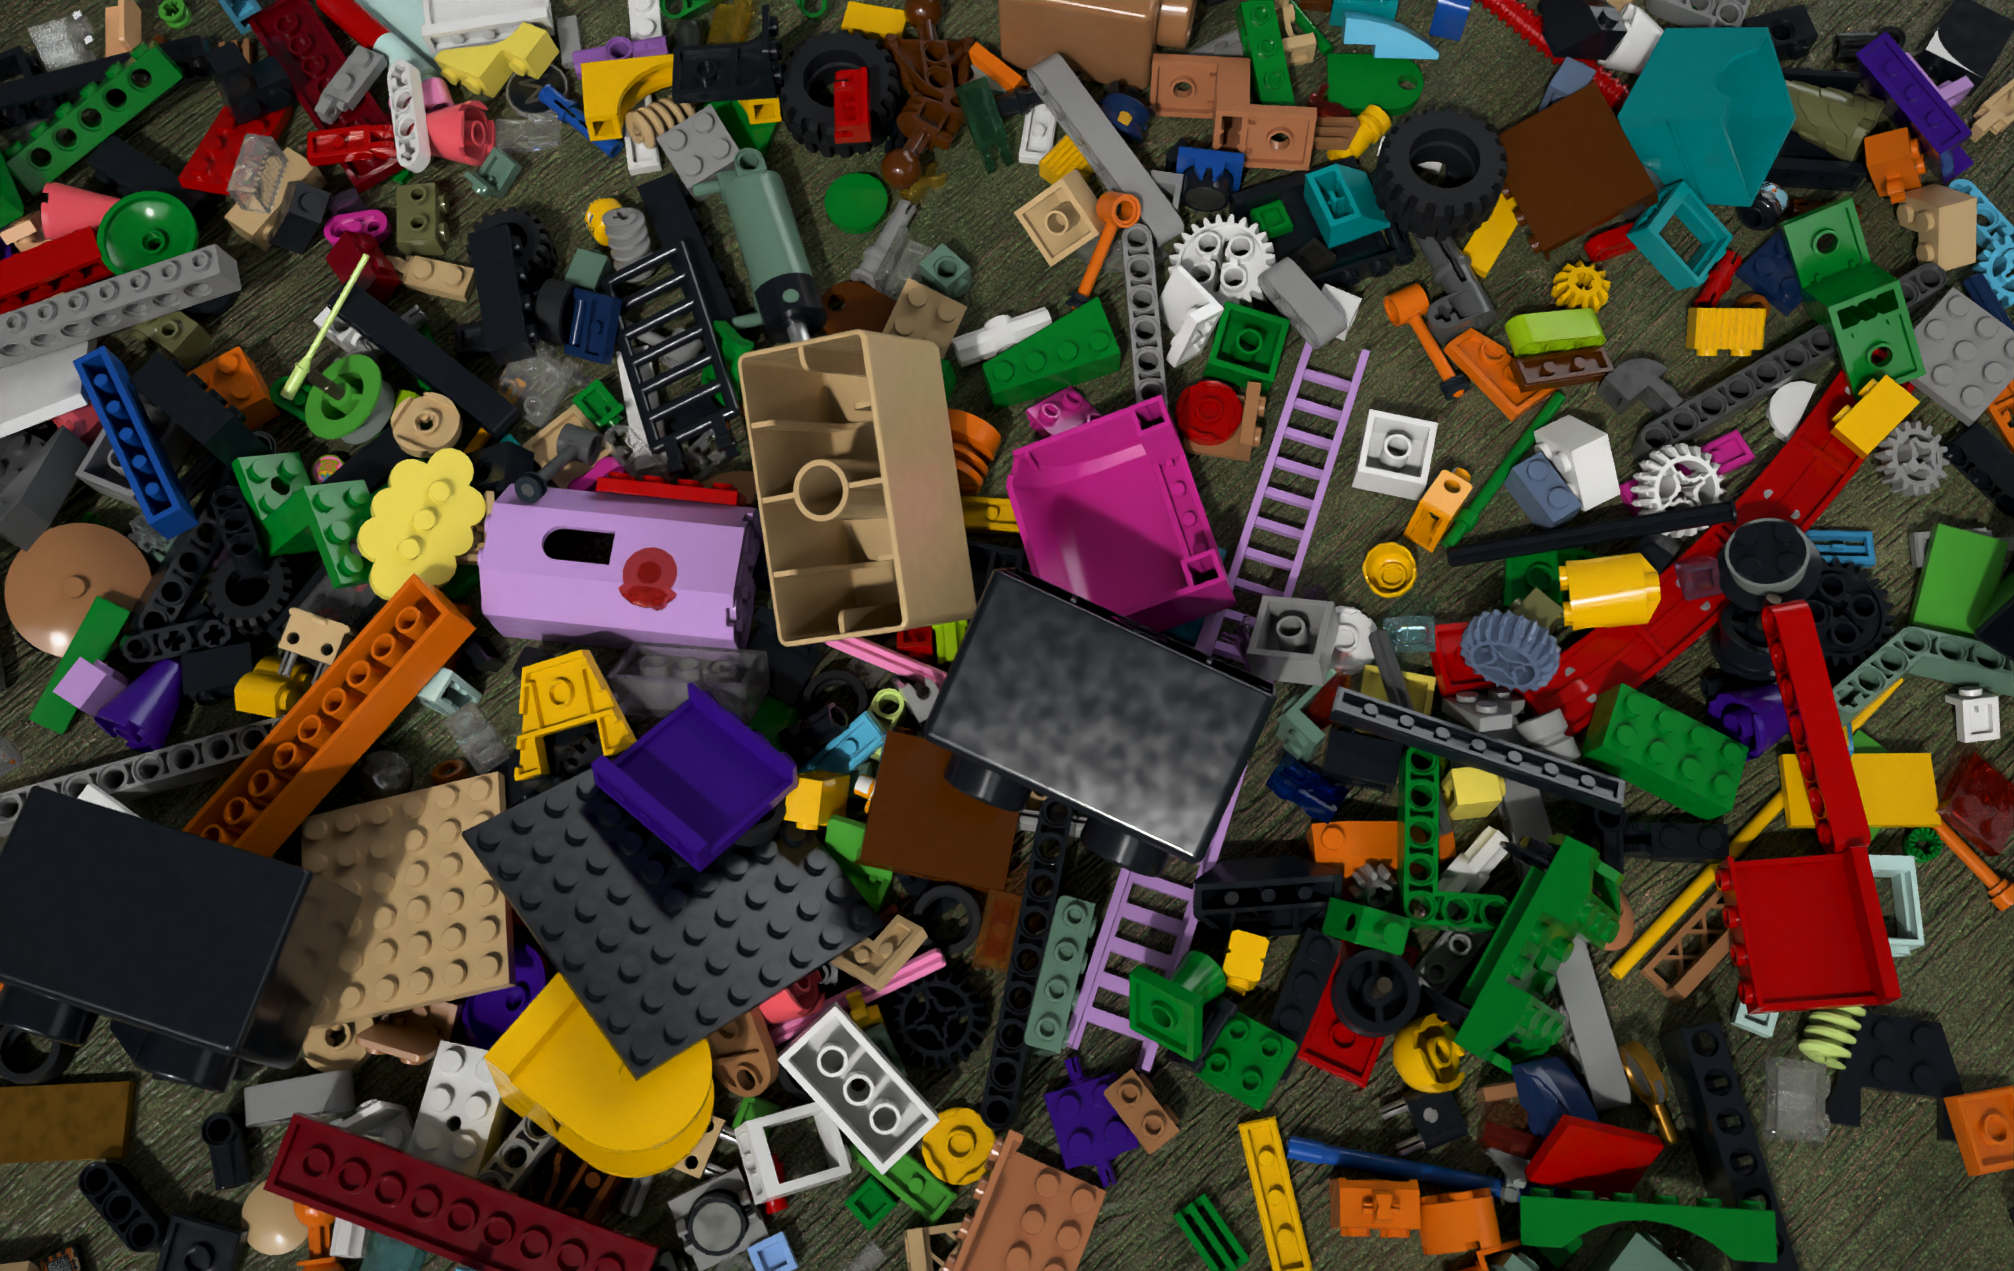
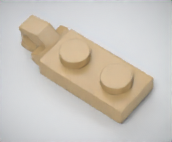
(1995, 113)
(434, 277)

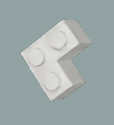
(1581, 457)

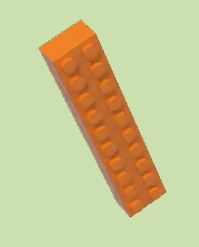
(335, 721)

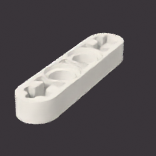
(411, 149)

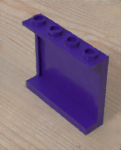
(1916, 105)
(698, 778)

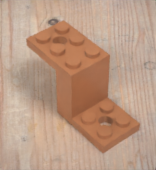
(1223, 94)

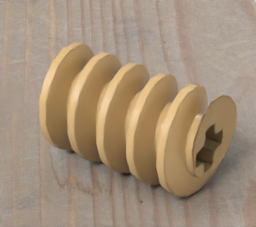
(656, 119)

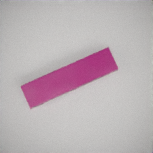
(1727, 450)

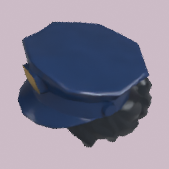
(1127, 110)

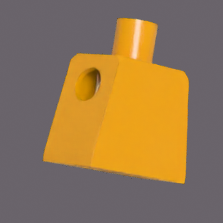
(1445, 501)

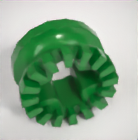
(1924, 835)

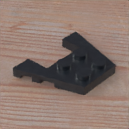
(1895, 1058)

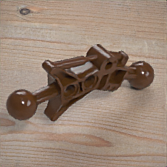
(926, 71)

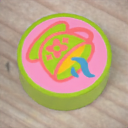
(324, 467)

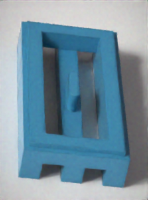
(1849, 536)

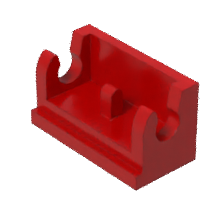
(852, 106)

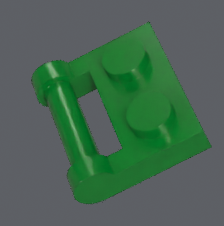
(732, 348)

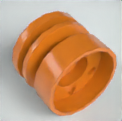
(974, 447)

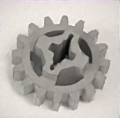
(1912, 454)

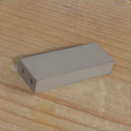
(568, 38)

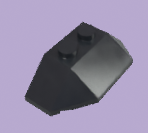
(1265, 895)

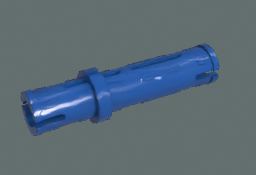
(553, 99)

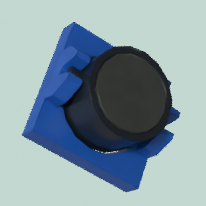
(1209, 177)

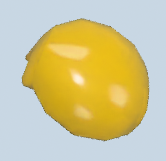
(1389, 570)

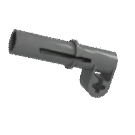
(1463, 291)

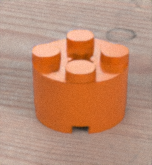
(1458, 1222)

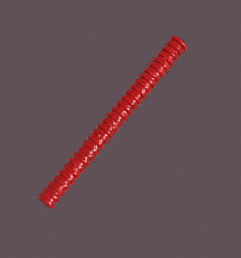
(1529, 26)

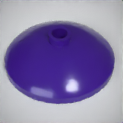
(492, 1013)

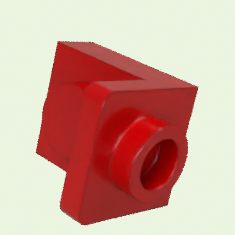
(917, 644)

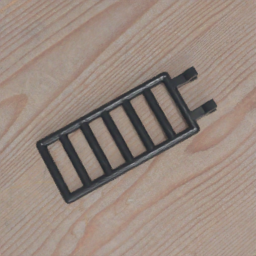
(718, 420)

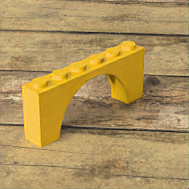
(617, 85)

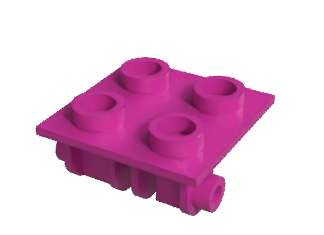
(1061, 413)

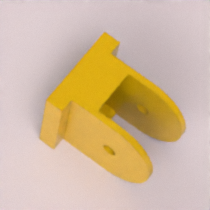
(579, 1091)

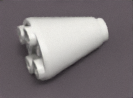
(1637, 44)

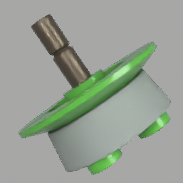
(349, 400)

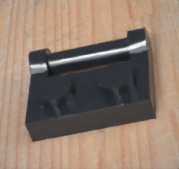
(1215, 1017)

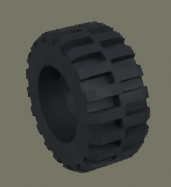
(814, 68)
(1448, 140)

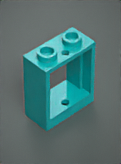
(1701, 222)

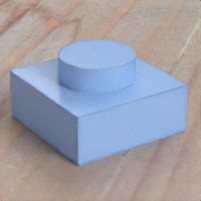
(773, 1254)

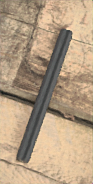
(1398, 695)

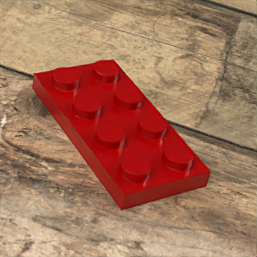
(217, 153)
(659, 488)

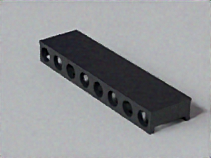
(1714, 1141)

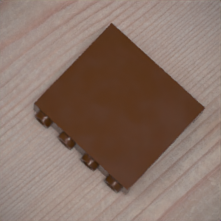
(1572, 170)
(928, 826)

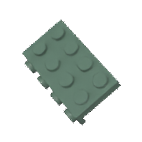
(1058, 976)

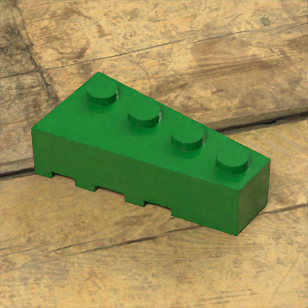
(1058, 356)

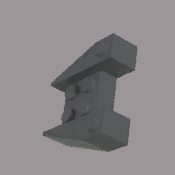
(35, 480)

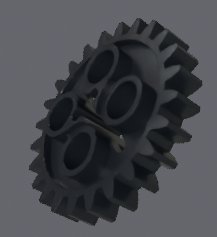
(1848, 591)

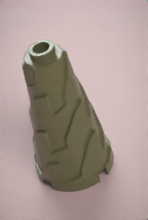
(1834, 118)

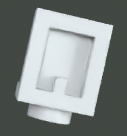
(1975, 714)

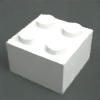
(1394, 455)

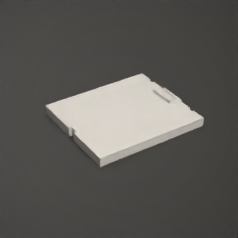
(42, 388)

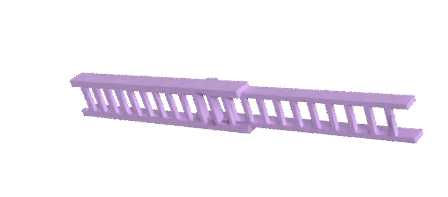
(1208, 644)

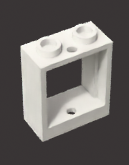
(758, 1159)

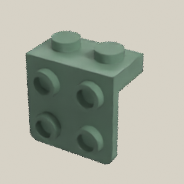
(1296, 730)

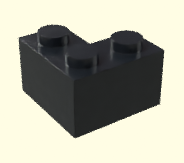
(246, 88)

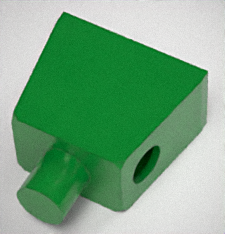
(1372, 926)

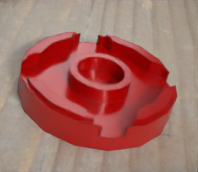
(1208, 413)

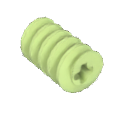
(1829, 1033)

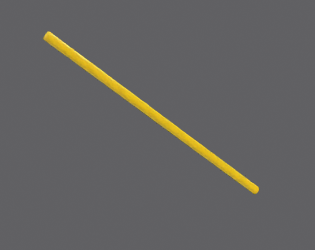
(1707, 876)

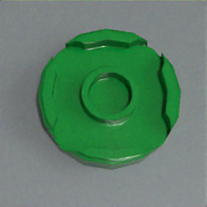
(856, 203)

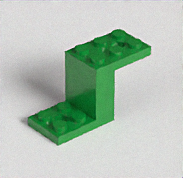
(1852, 296)
(306, 514)

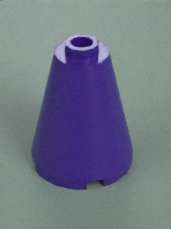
(145, 707)
(1750, 717)

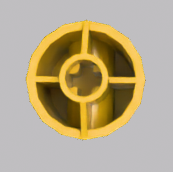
(1609, 591)

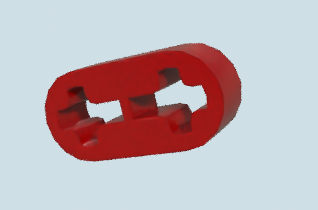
(1609, 244)

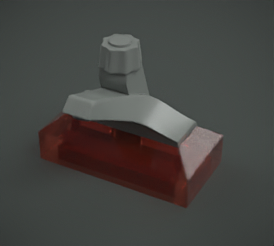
(1512, 1153)

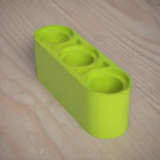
(1554, 331)

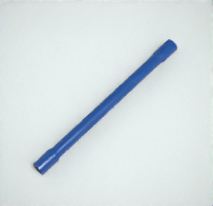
(1322, 1153)

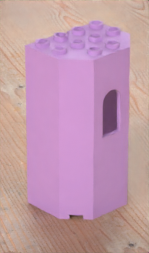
(581, 602)

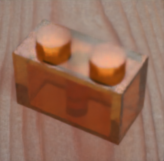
(997, 931)

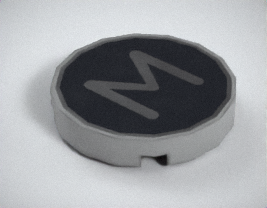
(524, 90)

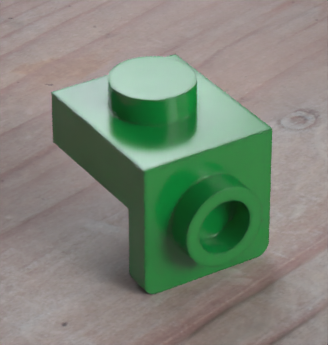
(599, 405)

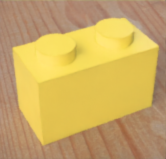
(1471, 792)

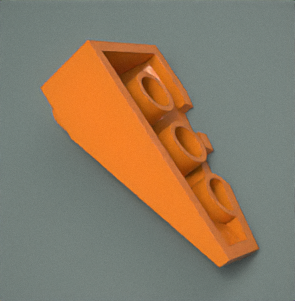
(1355, 843)

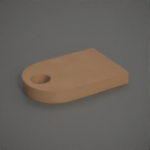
(743, 1047)

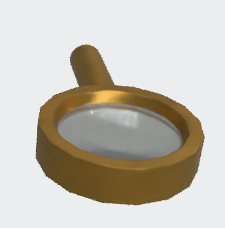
(1649, 1086)

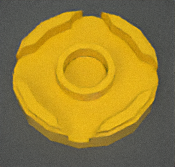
(958, 1146)

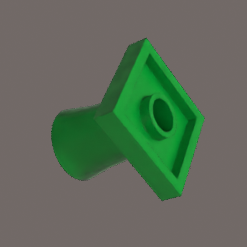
(1172, 1008)

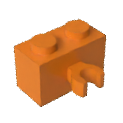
(1894, 163)

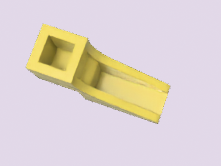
(489, 66)

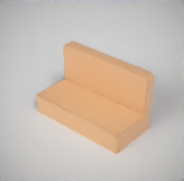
(122, 27)

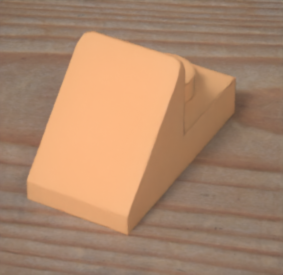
(25, 232)

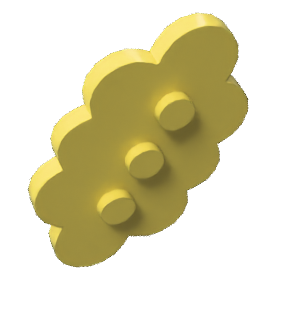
(421, 522)

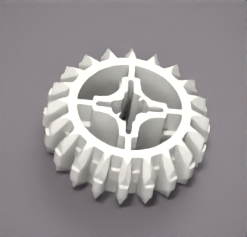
(1662, 482)

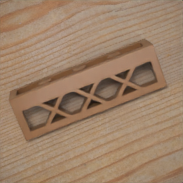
(1700, 964)

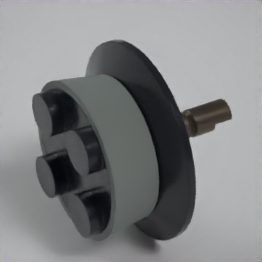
(1768, 559)

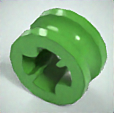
(176, 21)

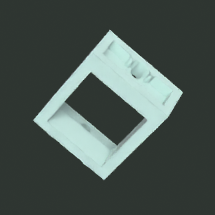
(1906, 901)

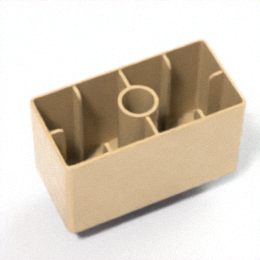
(856, 486)

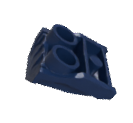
(1548, 1091)

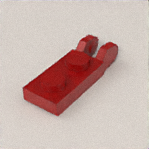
(350, 144)

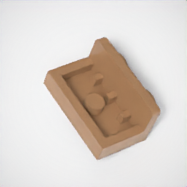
(1141, 1112)

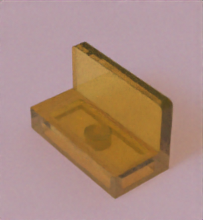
(731, 23)

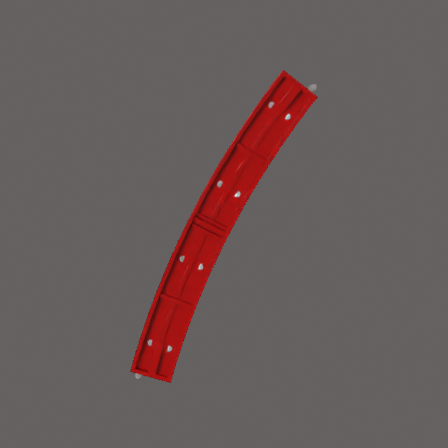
(1791, 488)

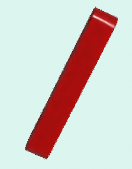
(1815, 726)

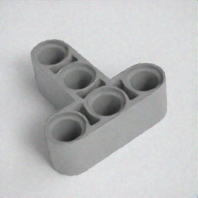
(1708, 16)

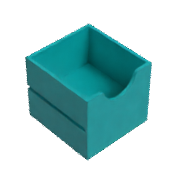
(1710, 111)

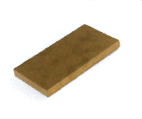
(65, 1122)

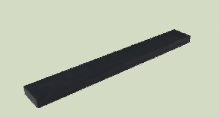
(1478, 750)

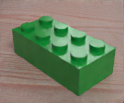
(1664, 752)

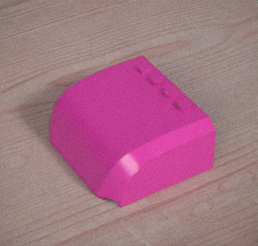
(1120, 518)

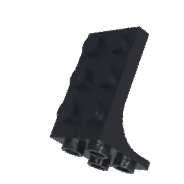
(730, 70)

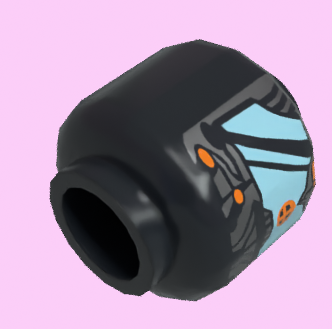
(1766, 209)

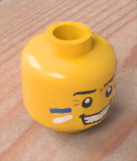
(594, 215)

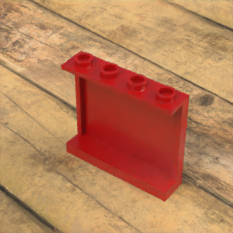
(1807, 932)

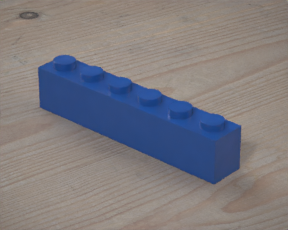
(136, 443)

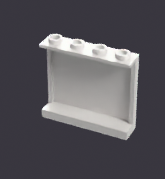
(480, 22)

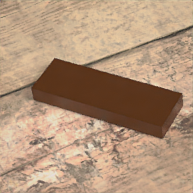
(1561, 368)

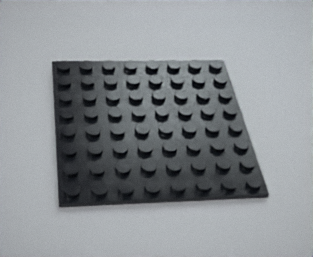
(648, 937)

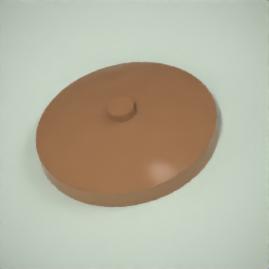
(63, 574)

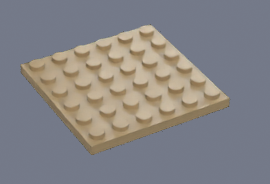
(428, 909)

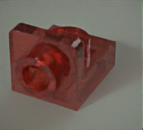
(1324, 107)

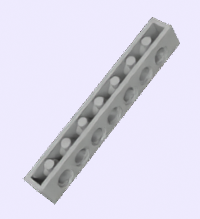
(116, 303)

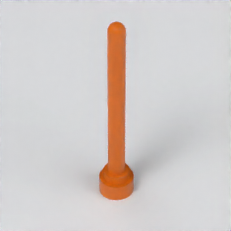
(2000, 890)

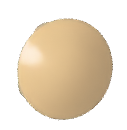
(271, 1223)

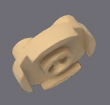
(421, 442)
(325, 1057)

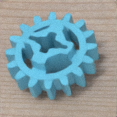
(1995, 265)

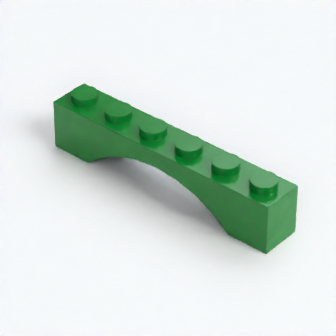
(1739, 1232)

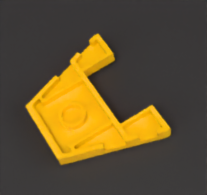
(564, 696)

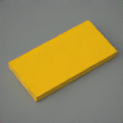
(1893, 787)

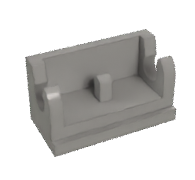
(918, 698)

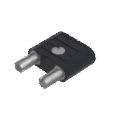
(1433, 1117)

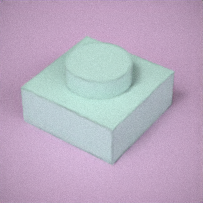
(1756, 1023)

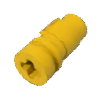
(1373, 125)

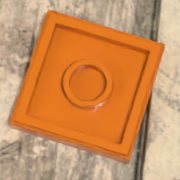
(1984, 1129)

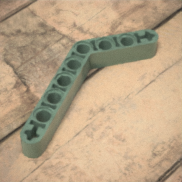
(1925, 655)

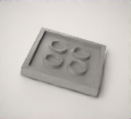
(1964, 356)

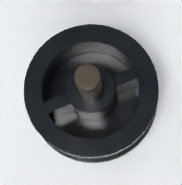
(1741, 643)
(1375, 993)

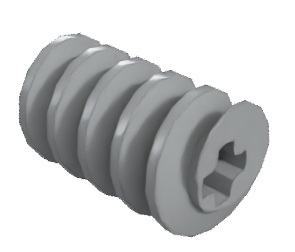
(627, 238)

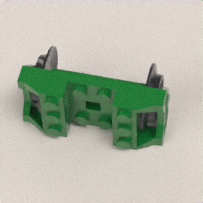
(1560, 899)

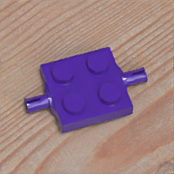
(1087, 1124)

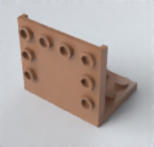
(1025, 1216)

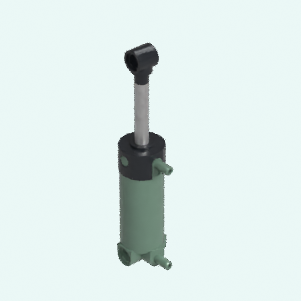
(771, 248)

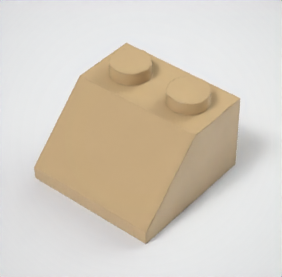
(1061, 217)

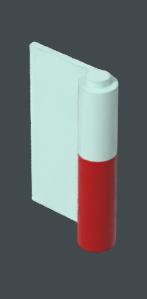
(387, 29)

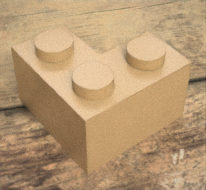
(1944, 225)

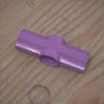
(621, 48)

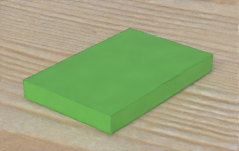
(1956, 580)

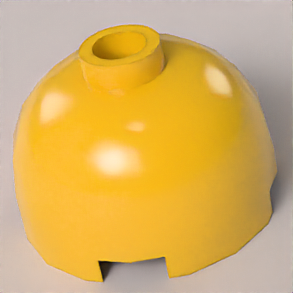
(1426, 1056)

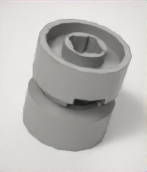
(1547, 735)

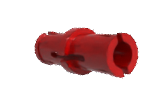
(1718, 281)

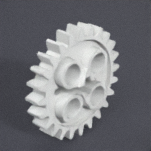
(1243, 268)

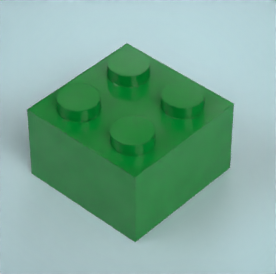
(1246, 347)

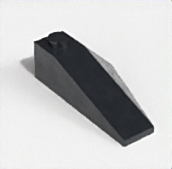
(1581, 28)

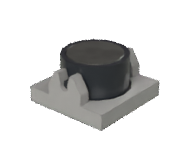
(718, 1218)

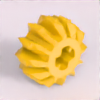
(1580, 287)

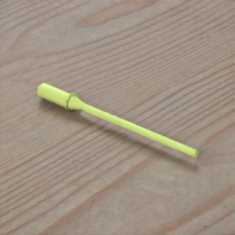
(302, 368)

